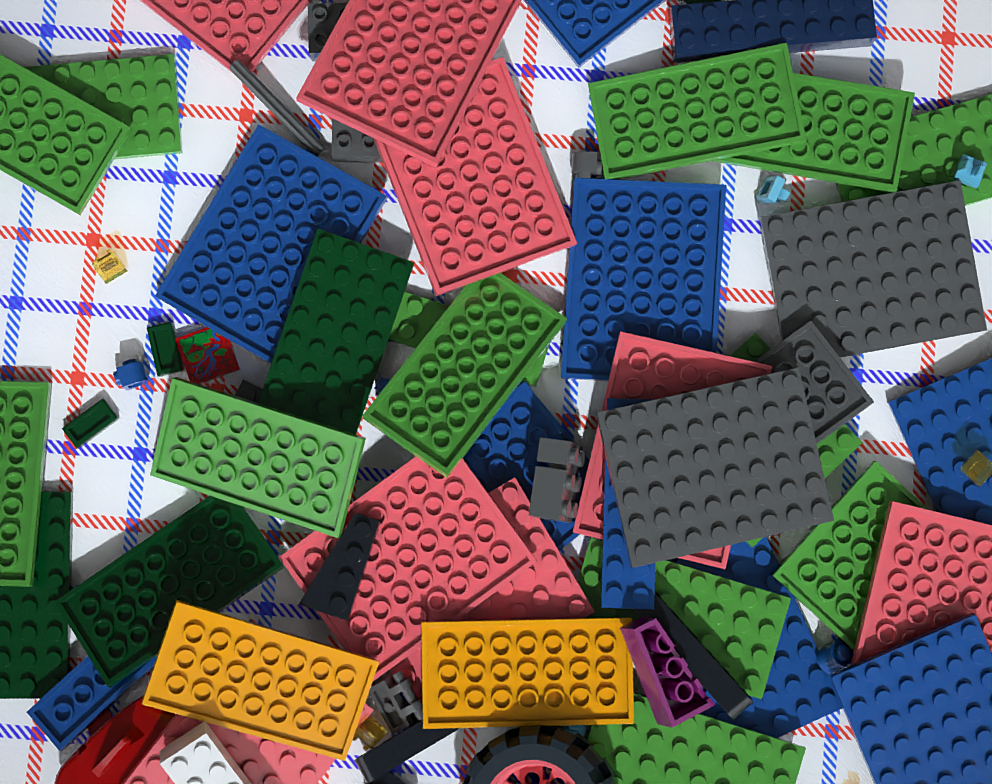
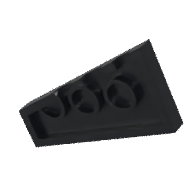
(341, 574)

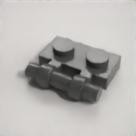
(391, 704)

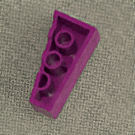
(663, 673)

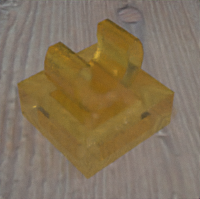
(109, 266)
(977, 468)
(369, 732)

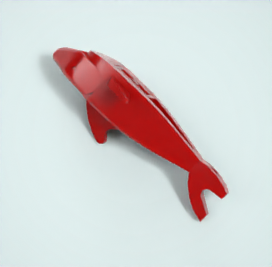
(114, 745)

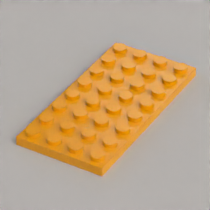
(526, 673)
(259, 681)

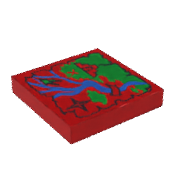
(207, 355)

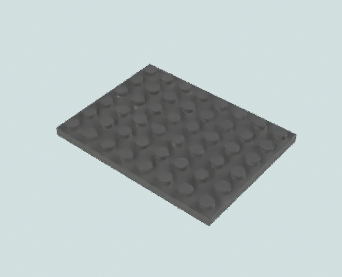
(876, 270)
(714, 467)

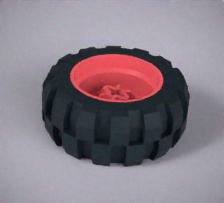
(532, 748)

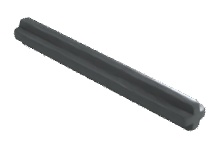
(276, 107)

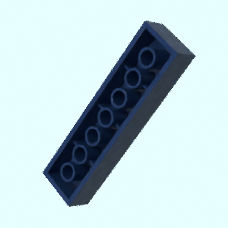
(744, 25)

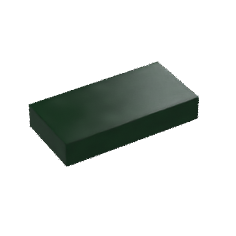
(164, 349)
(90, 423)

